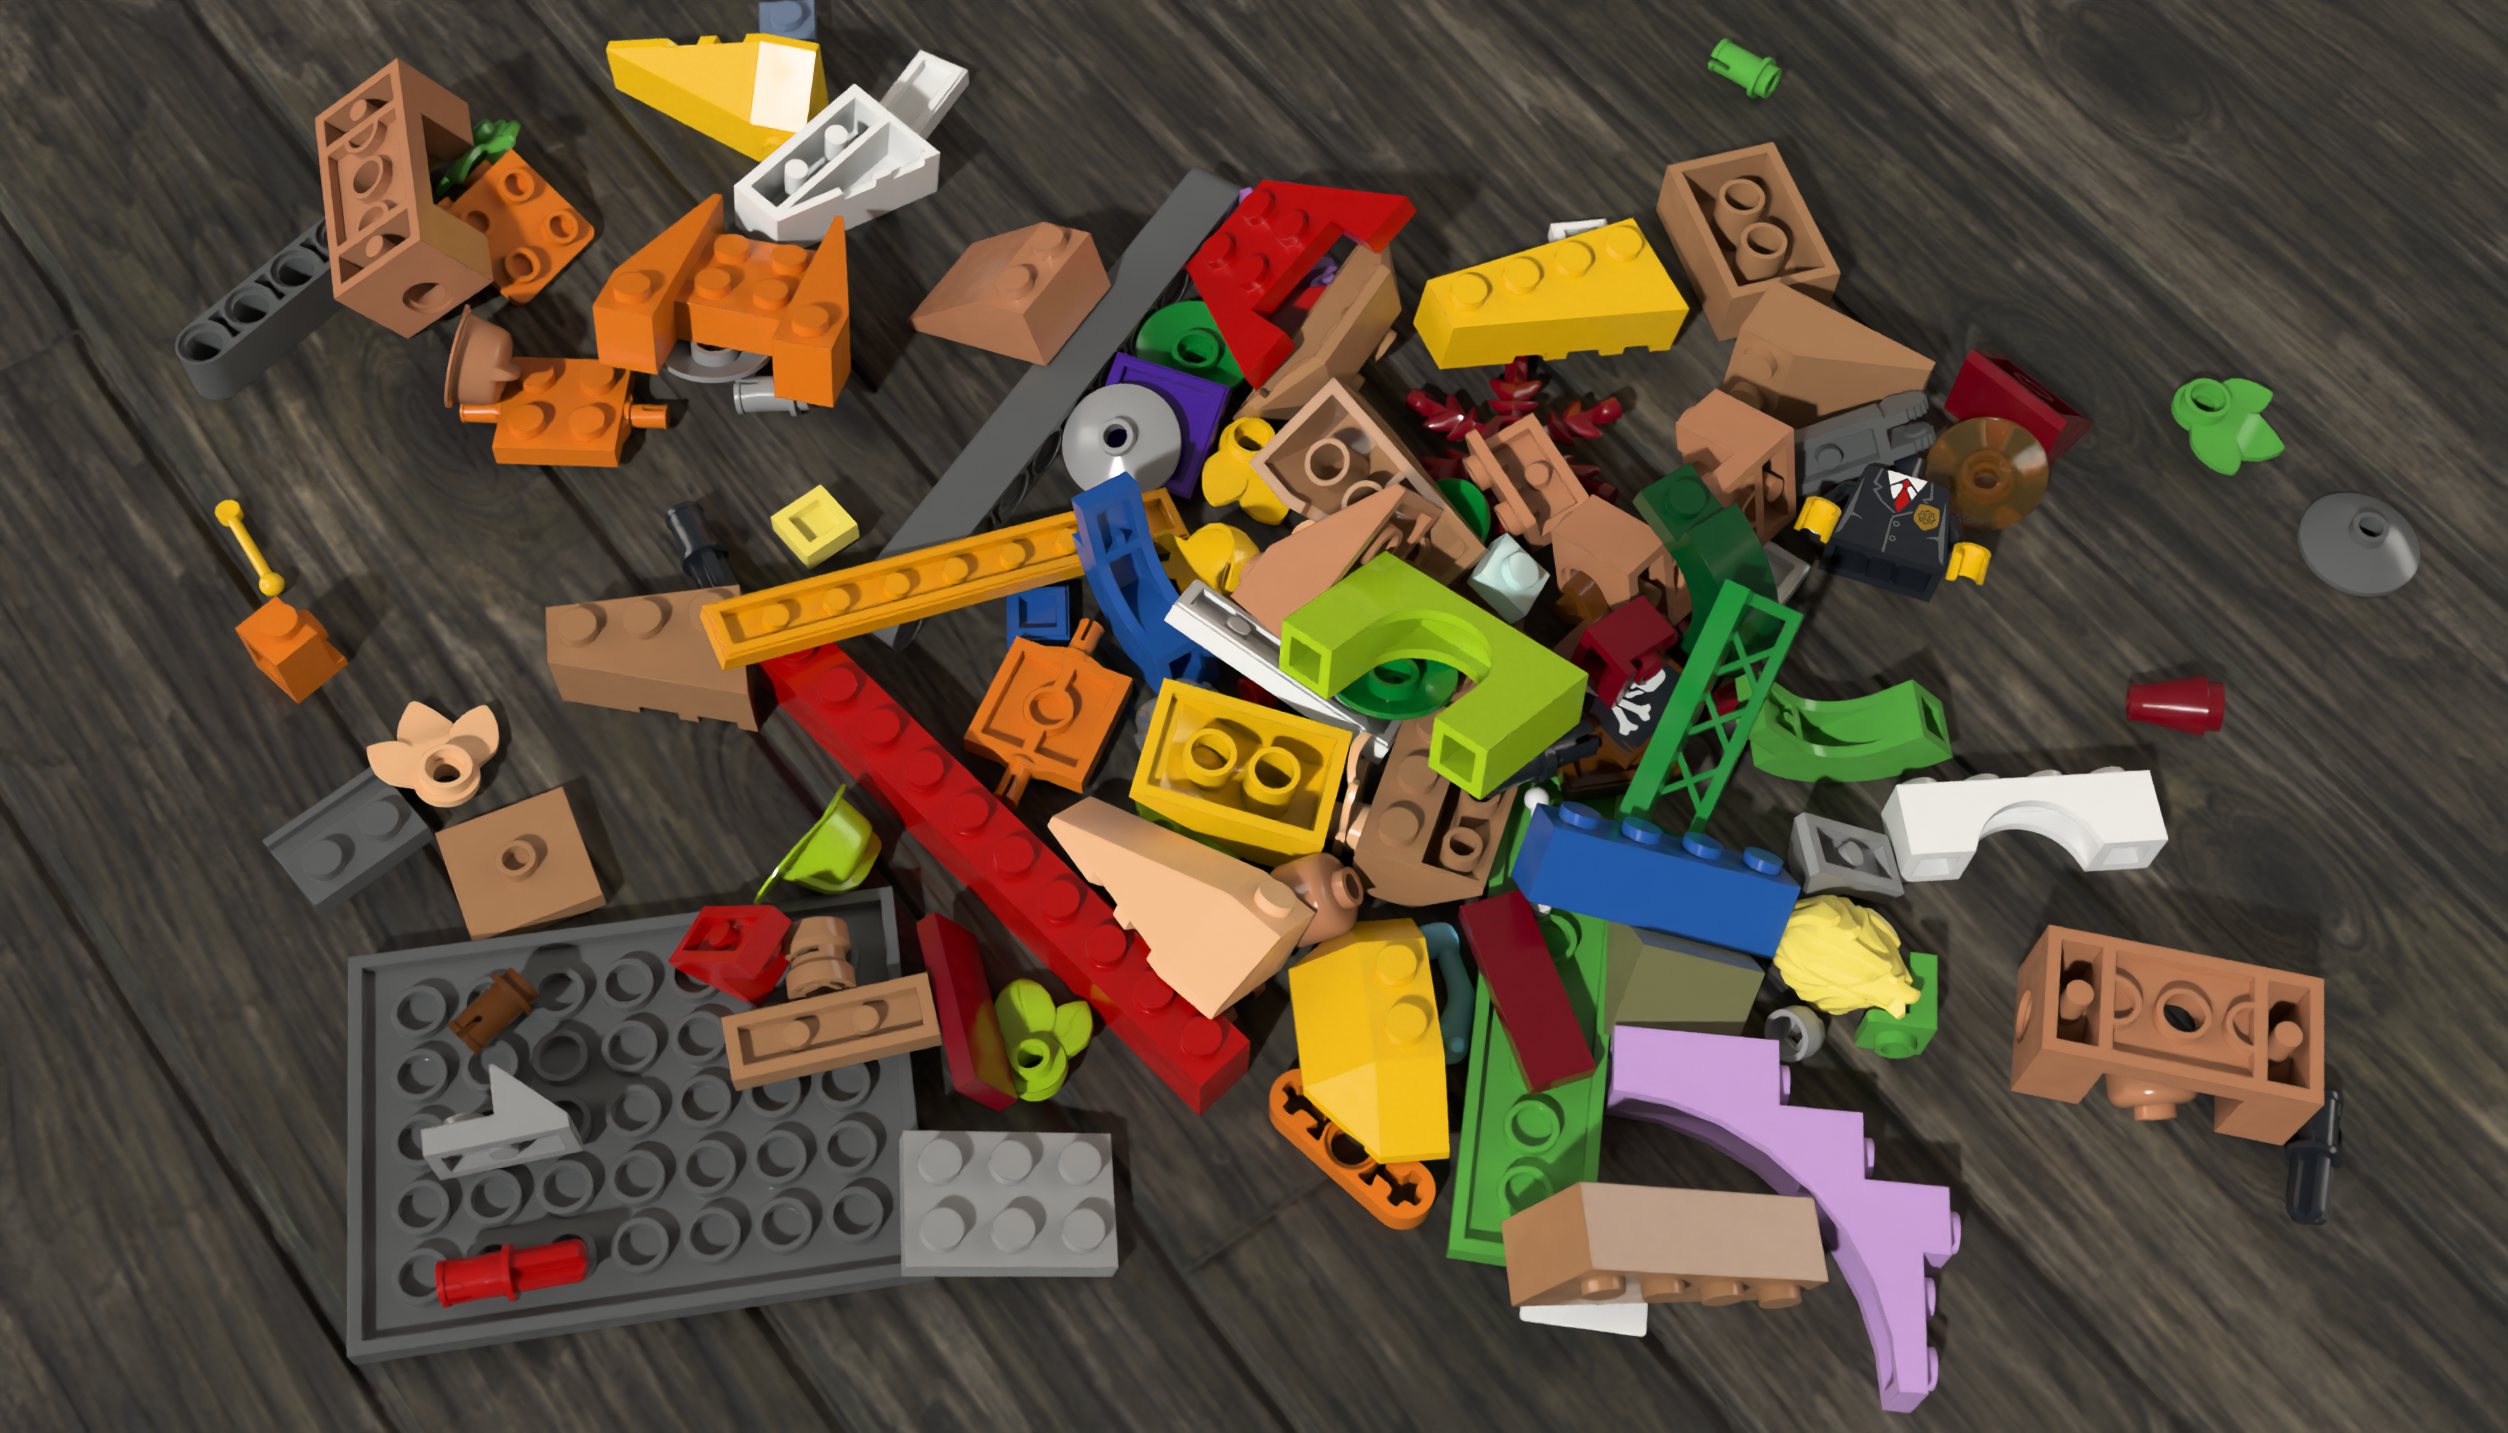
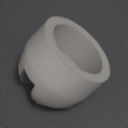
(1790, 1021)

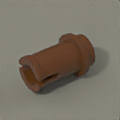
(493, 1010)

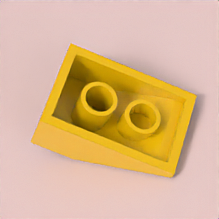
(1241, 773)

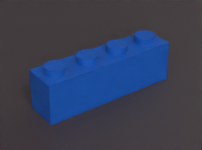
(1655, 879)

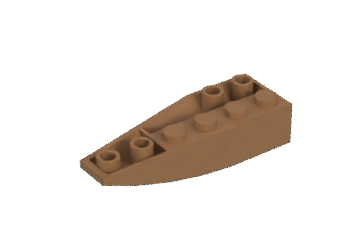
(1423, 832)

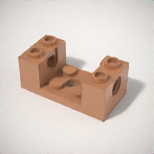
(386, 239)
(1739, 458)
(2099, 1008)

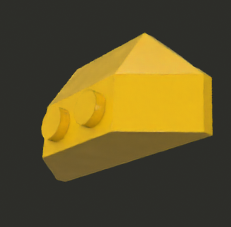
(1374, 1040)

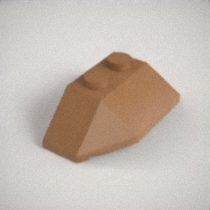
(1334, 337)

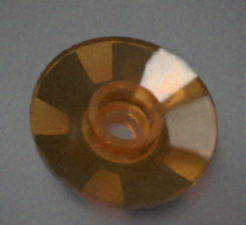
(1992, 449)

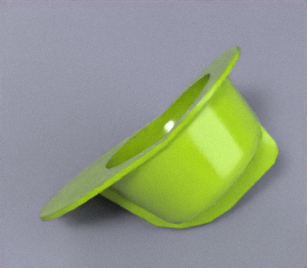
(831, 855)

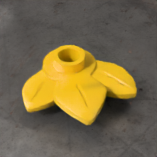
(1231, 478)

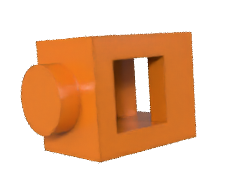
(290, 648)

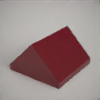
(2000, 389)

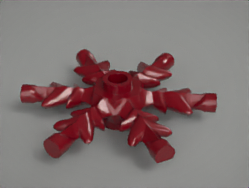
(1513, 406)

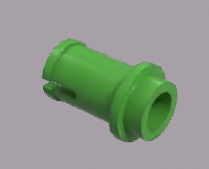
(1745, 69)

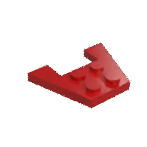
(1271, 248)

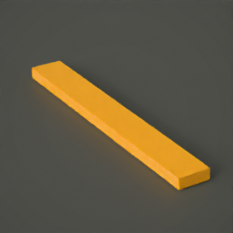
(907, 587)

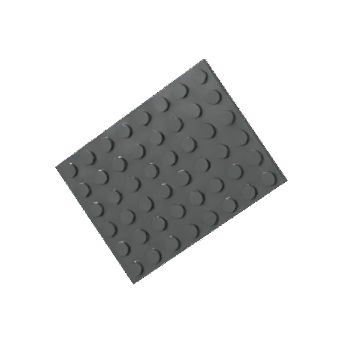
(681, 1180)

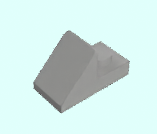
(1842, 859)
(519, 1132)

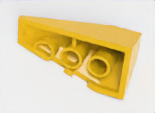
(736, 93)

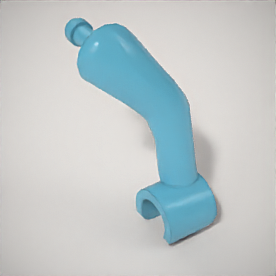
(1458, 1014)

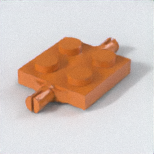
(566, 414)
(1049, 714)

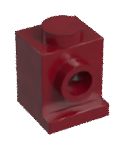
(1624, 649)

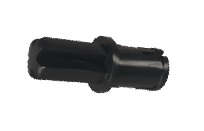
(701, 552)
(2313, 1163)

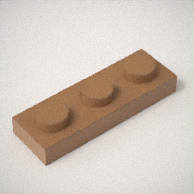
(830, 1031)

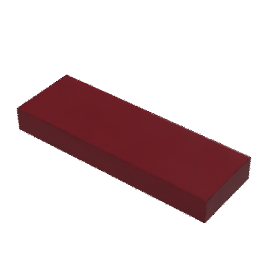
(1526, 992)
(966, 1012)

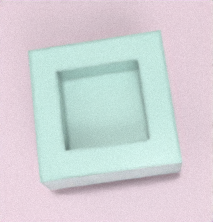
(1508, 578)

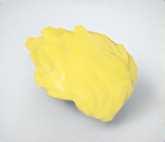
(1843, 958)

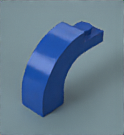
(1132, 584)

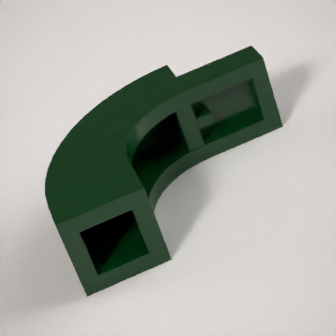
(1708, 549)

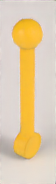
(230, 514)

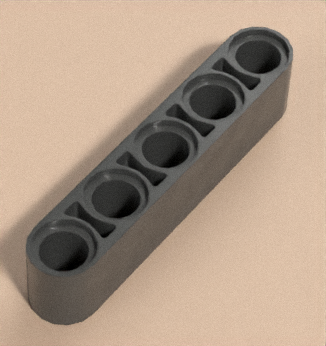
(260, 318)

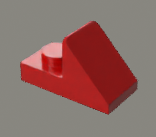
(735, 950)

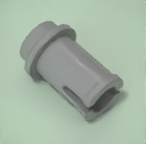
(757, 395)

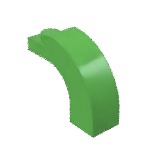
(1849, 738)

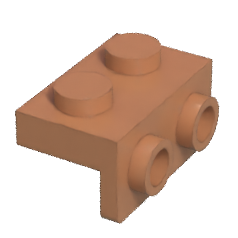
(1526, 478)

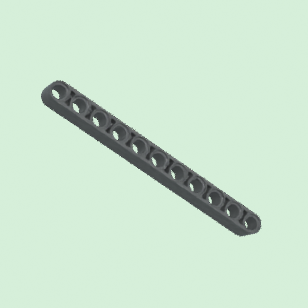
(1029, 425)

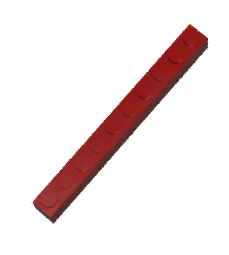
(1007, 870)

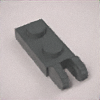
(1858, 439)

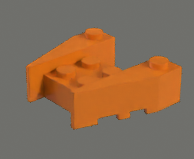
(734, 296)

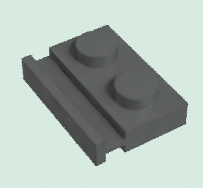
(348, 840)

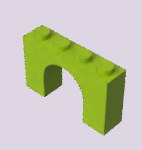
(1396, 612)

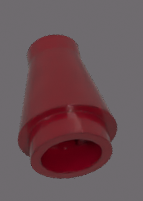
(2178, 704)

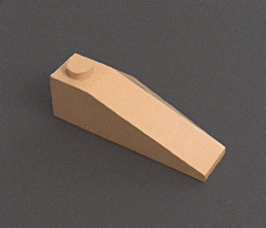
(1205, 915)

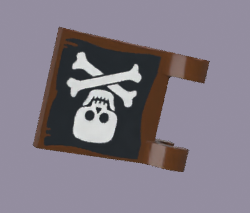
(1629, 726)

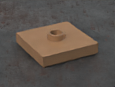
(520, 867)

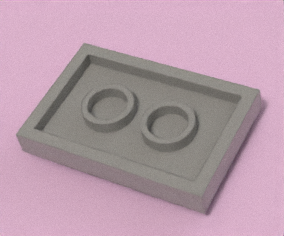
(1007, 1204)

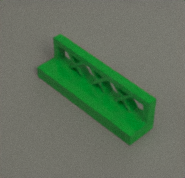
(1689, 699)

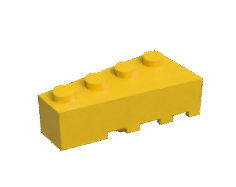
(1552, 300)

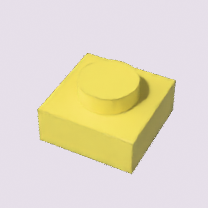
(815, 527)

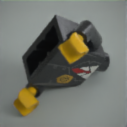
(1893, 531)

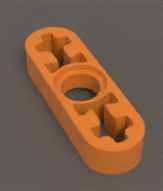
(1375, 1198)

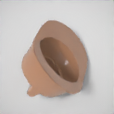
(479, 363)

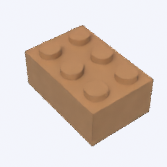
(1739, 230)

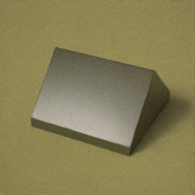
(1676, 983)

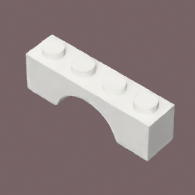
(2098, 817)

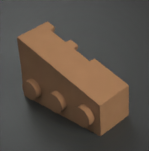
(648, 656)

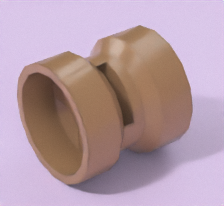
(817, 957)

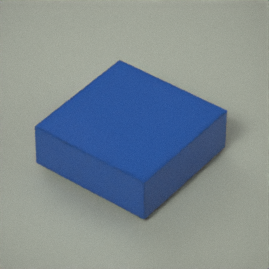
(1039, 616)

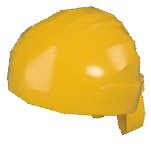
(1211, 555)

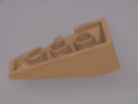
(1345, 452)

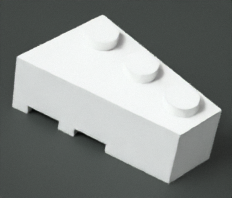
(842, 163)

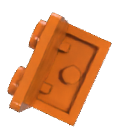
(526, 225)

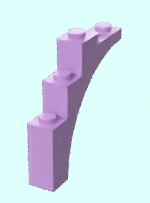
(1877, 1230)

